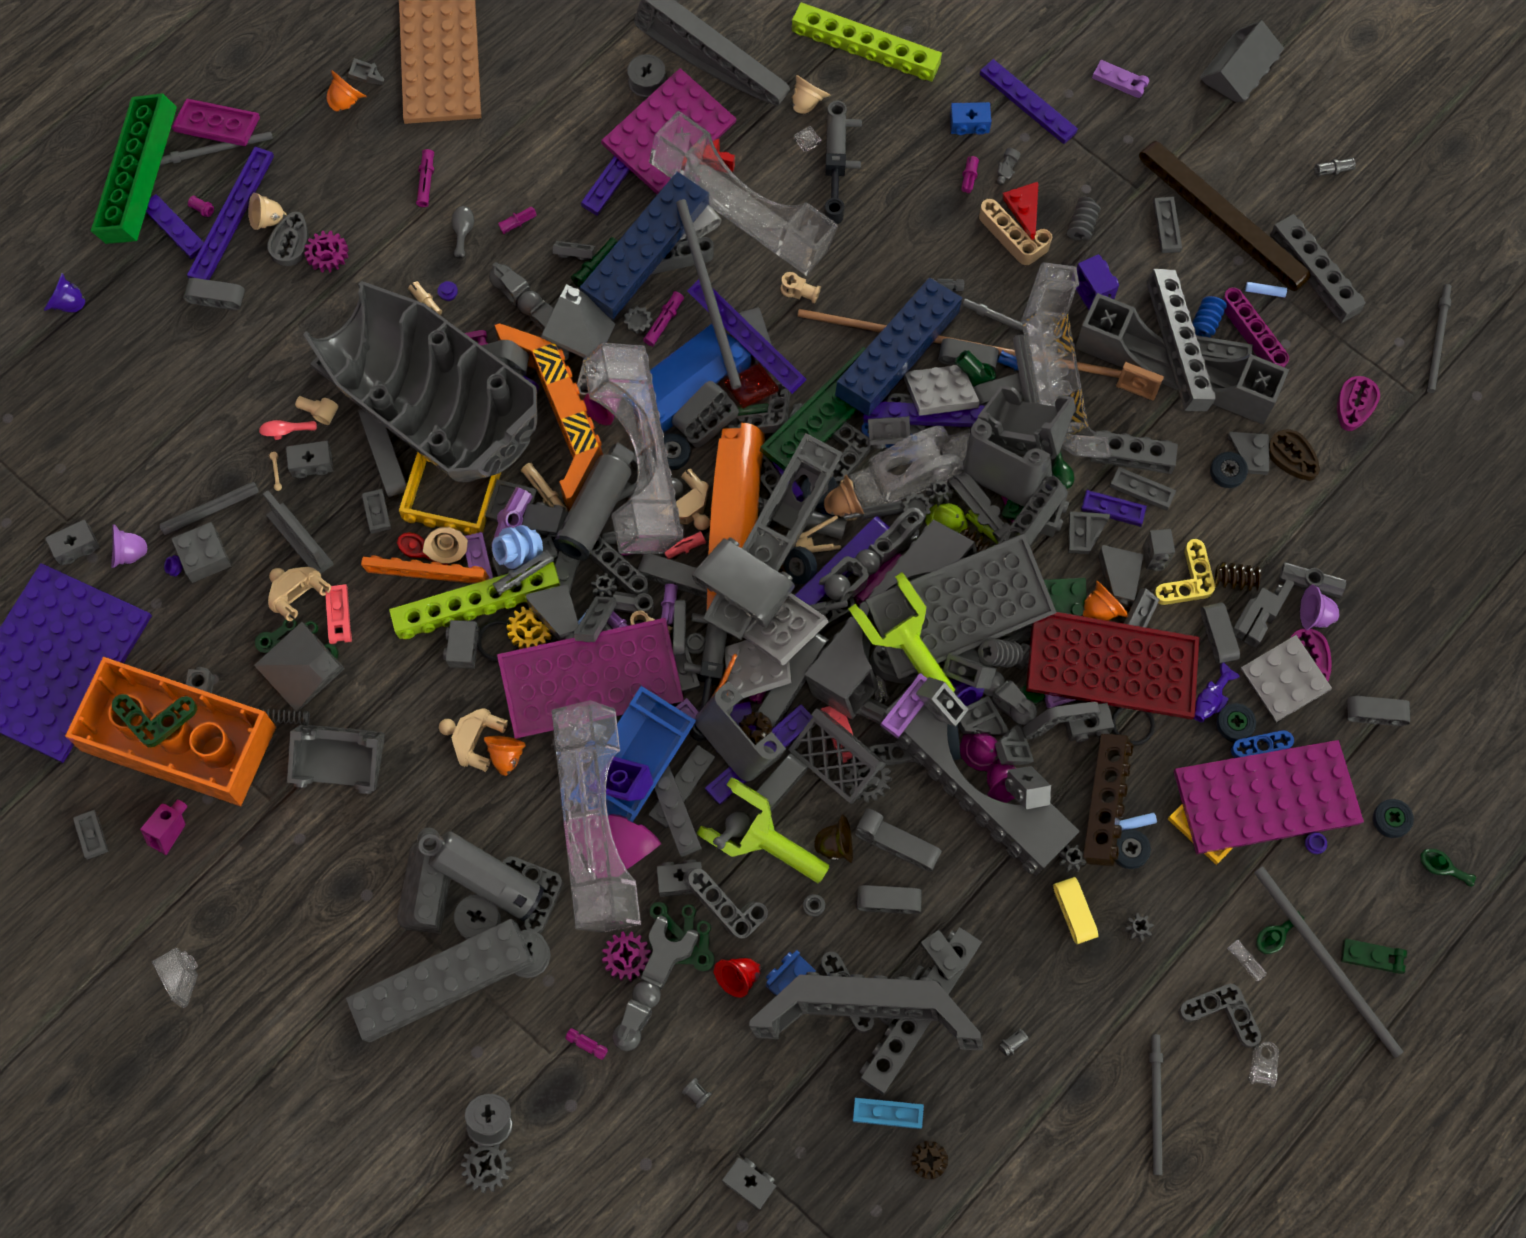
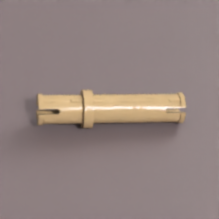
(549, 496)

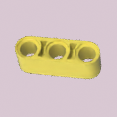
(1075, 910)

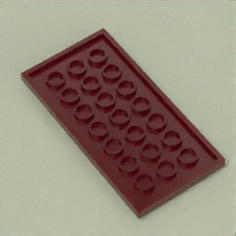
(1114, 664)

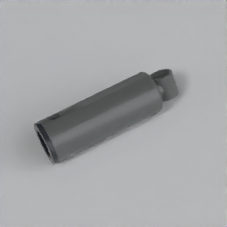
(594, 503)
(481, 873)

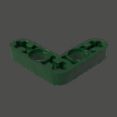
(155, 726)

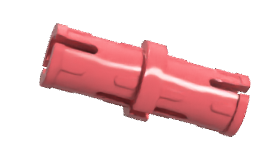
(685, 545)

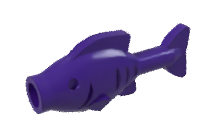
(1211, 699)

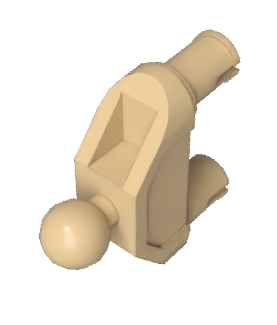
(693, 503)
(292, 584)
(467, 734)

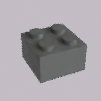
(201, 552)

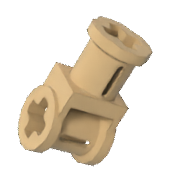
(798, 287)

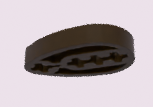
(1297, 466)

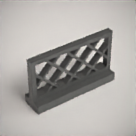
(297, 535)
(845, 739)

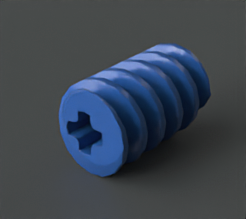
(1209, 316)

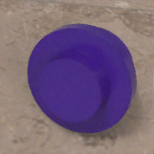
(447, 291)
(173, 565)
(1316, 843)

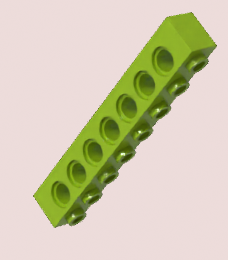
(880, 46)
(465, 596)

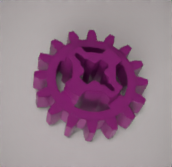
(326, 251)
(617, 957)

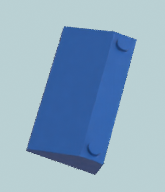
(689, 369)
(649, 736)

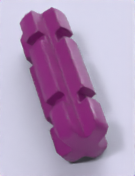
(586, 1044)

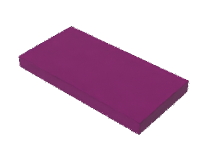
(216, 122)

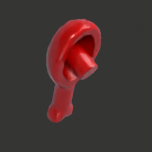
(412, 546)

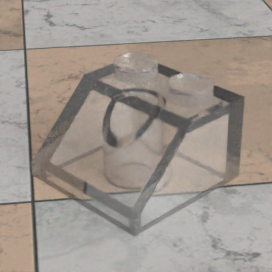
(177, 975)

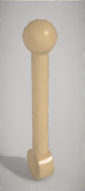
(274, 456)

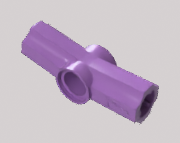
(516, 507)

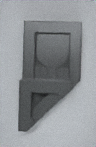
(365, 72)

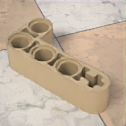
(993, 214)

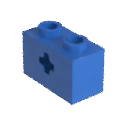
(970, 118)

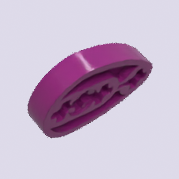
(1367, 403)
(1320, 649)

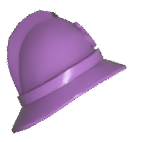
(126, 547)
(1317, 609)

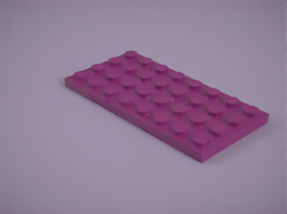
(582, 671)
(1267, 796)

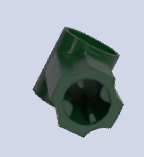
(976, 371)

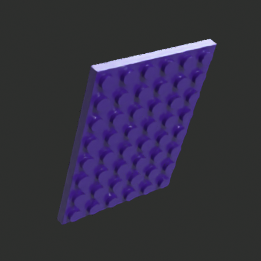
(52, 653)

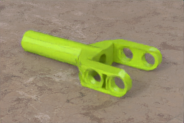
(906, 634)
(763, 836)

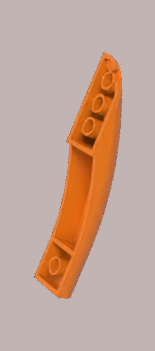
(735, 487)

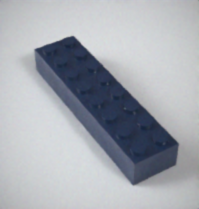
(643, 245)
(898, 347)

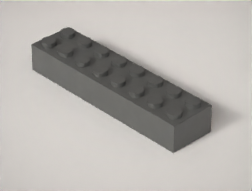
(439, 980)

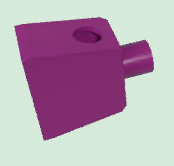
(164, 826)

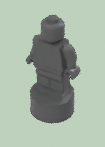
(1005, 169)

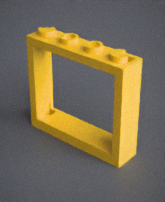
(433, 520)

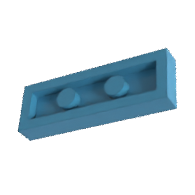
(888, 1113)

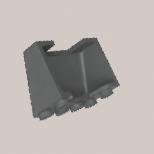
(730, 741)

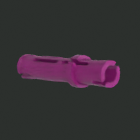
(427, 159)
(663, 319)

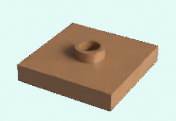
(1139, 381)

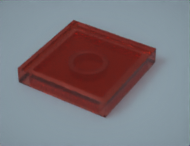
(755, 386)

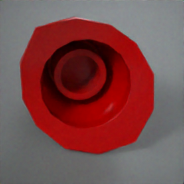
(737, 975)

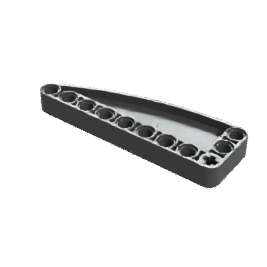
(707, 49)

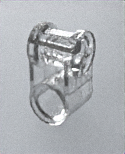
(1264, 1066)

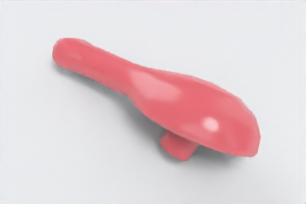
(278, 428)

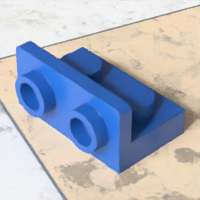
(792, 967)

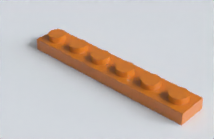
(418, 569)

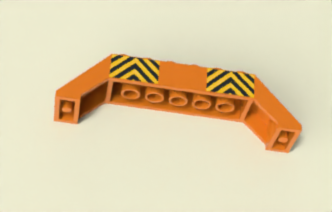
(566, 405)

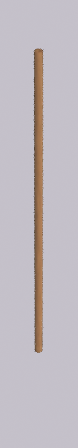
(878, 328)

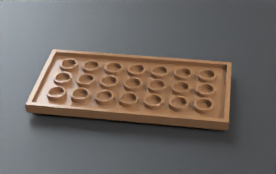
(439, 60)

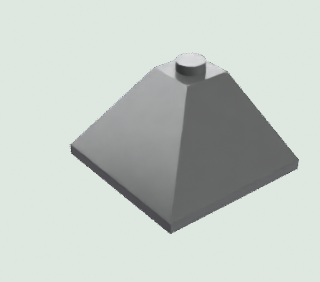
(577, 323)
(299, 666)

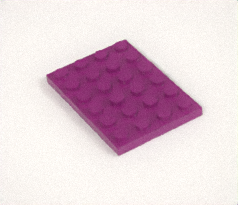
(634, 136)

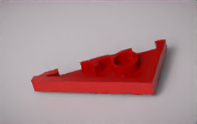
(1023, 205)

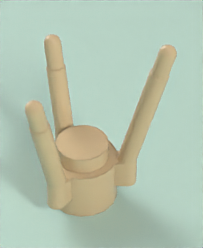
(808, 543)

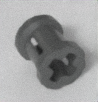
(696, 1093)

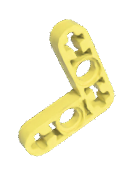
(1193, 584)

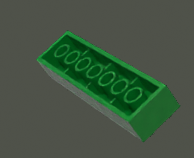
(134, 169)

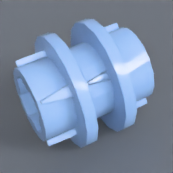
(516, 546)

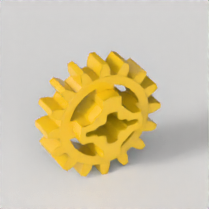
(521, 628)

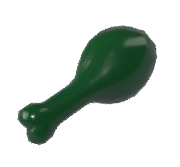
(1063, 471)
(1440, 864)
(1273, 937)

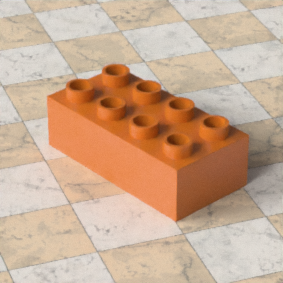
(209, 753)

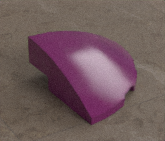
(631, 840)

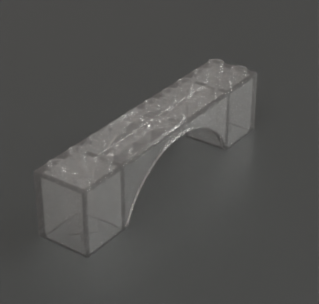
(791, 231)
(622, 383)
(600, 884)

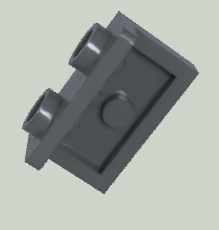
(888, 430)

